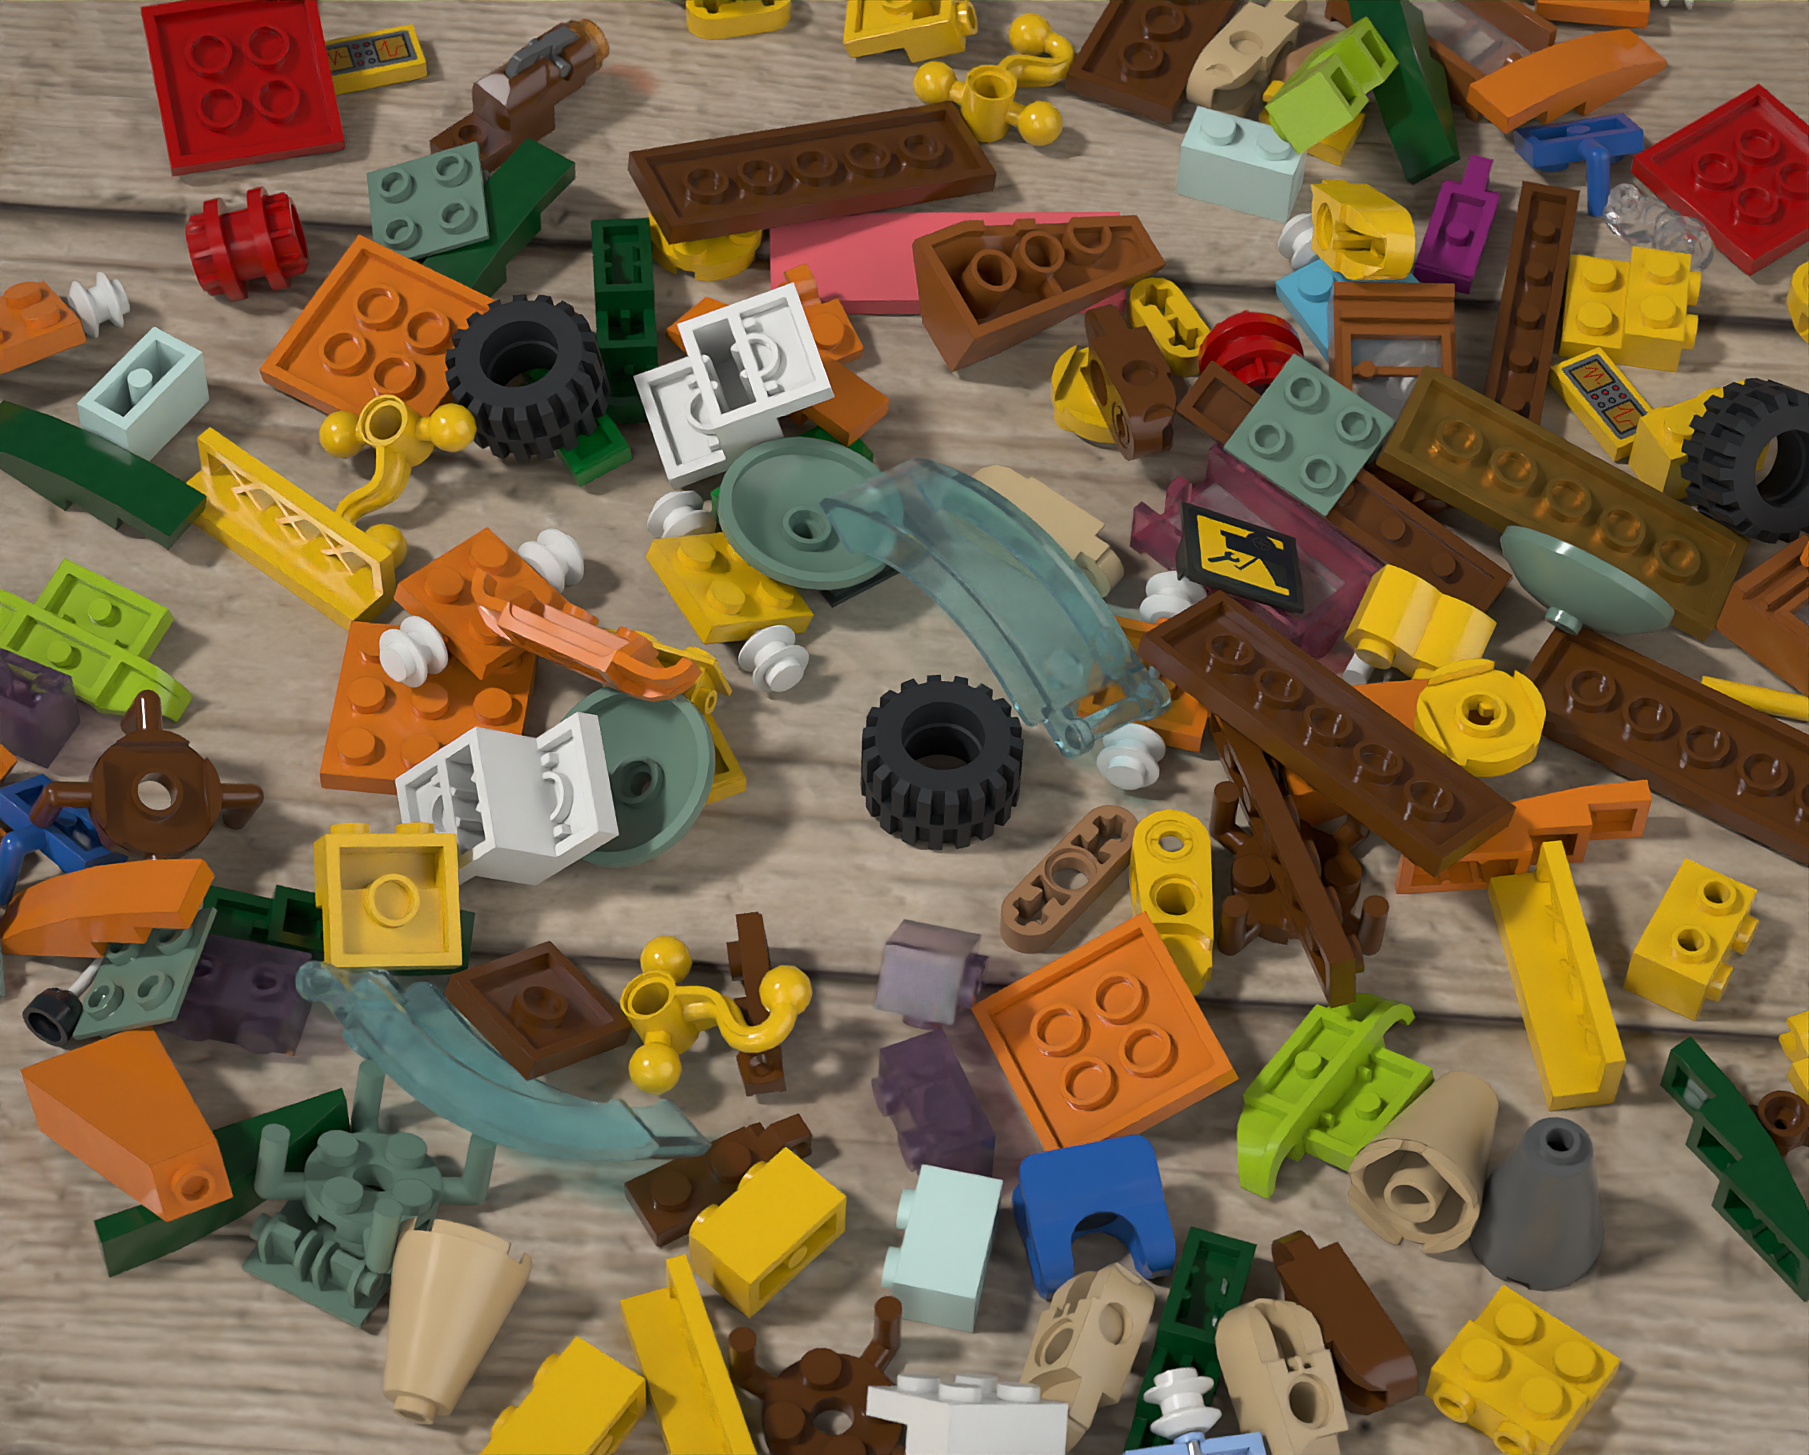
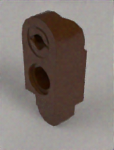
(1129, 383)
(1364, 1344)

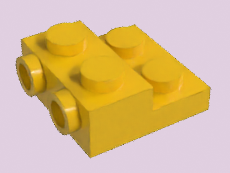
(920, 26)
(1631, 308)
(389, 897)
(1520, 1376)

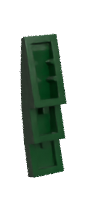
(1415, 94)
(514, 208)
(624, 310)
(95, 474)
(295, 923)
(1754, 1185)
(141, 1236)
(1204, 1288)

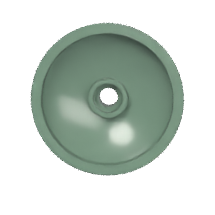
(775, 515)
(1581, 587)
(655, 743)

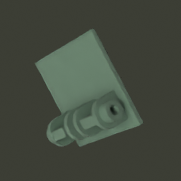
(430, 203)
(1310, 435)
(143, 981)
(316, 1264)

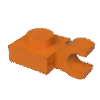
(827, 321)

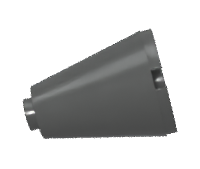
(1542, 1209)

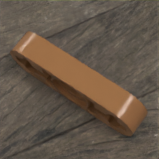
(1067, 905)

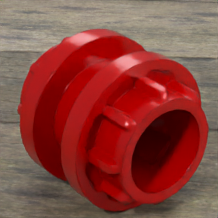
(247, 244)
(1251, 347)

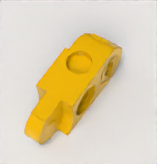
(1361, 231)
(1176, 884)

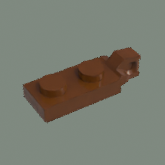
(750, 962)
(679, 1190)

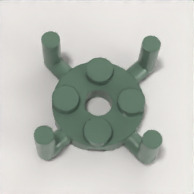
(365, 1157)

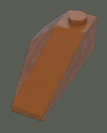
(1008, 282)

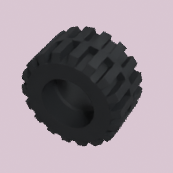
(519, 339)
(1726, 455)
(941, 721)

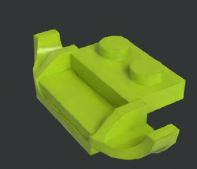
(96, 636)
(1327, 1091)

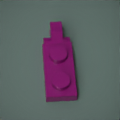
(1459, 228)

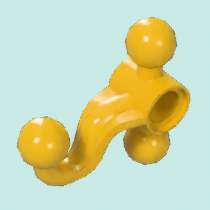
(990, 89)
(346, 434)
(674, 1015)

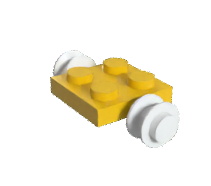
(725, 594)

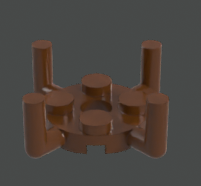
(157, 756)
(1255, 900)
(820, 1384)

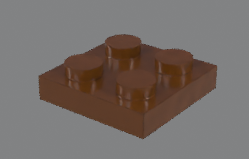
(538, 1010)

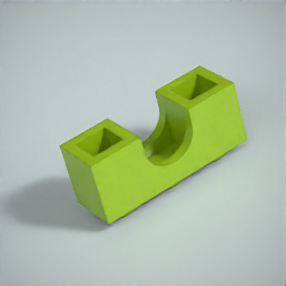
(1330, 86)

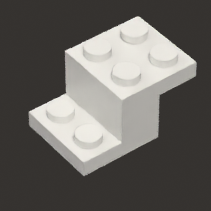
(738, 379)
(516, 799)
(971, 1415)

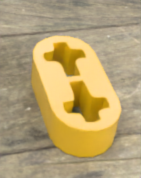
(735, 17)
(1178, 321)

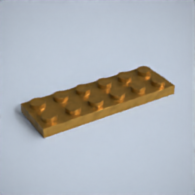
(1530, 478)

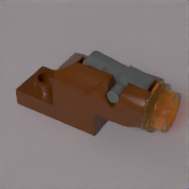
(521, 93)

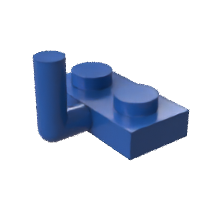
(1591, 140)
(68, 842)

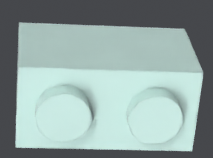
(1239, 165)
(147, 395)
(944, 1247)

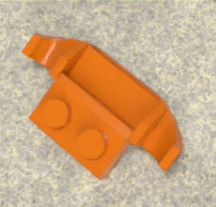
(576, 642)

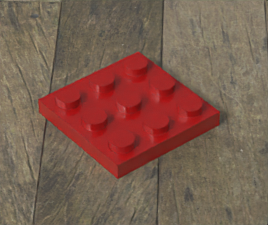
(241, 82)
(1739, 175)

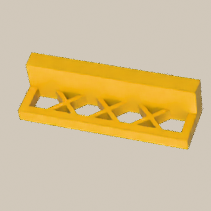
(291, 535)
(1558, 983)
(684, 1368)

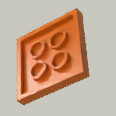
(374, 332)
(388, 727)
(1104, 1039)

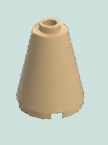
(1429, 1166)
(444, 1313)

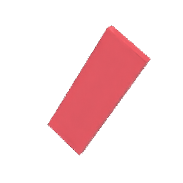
(870, 255)

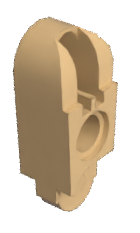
(1242, 56)
(1063, 521)
(1089, 1343)
(1281, 1377)

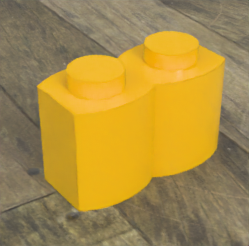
(1415, 625)

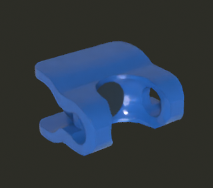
(1087, 1190)

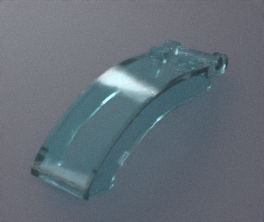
(1008, 593)
(467, 1082)

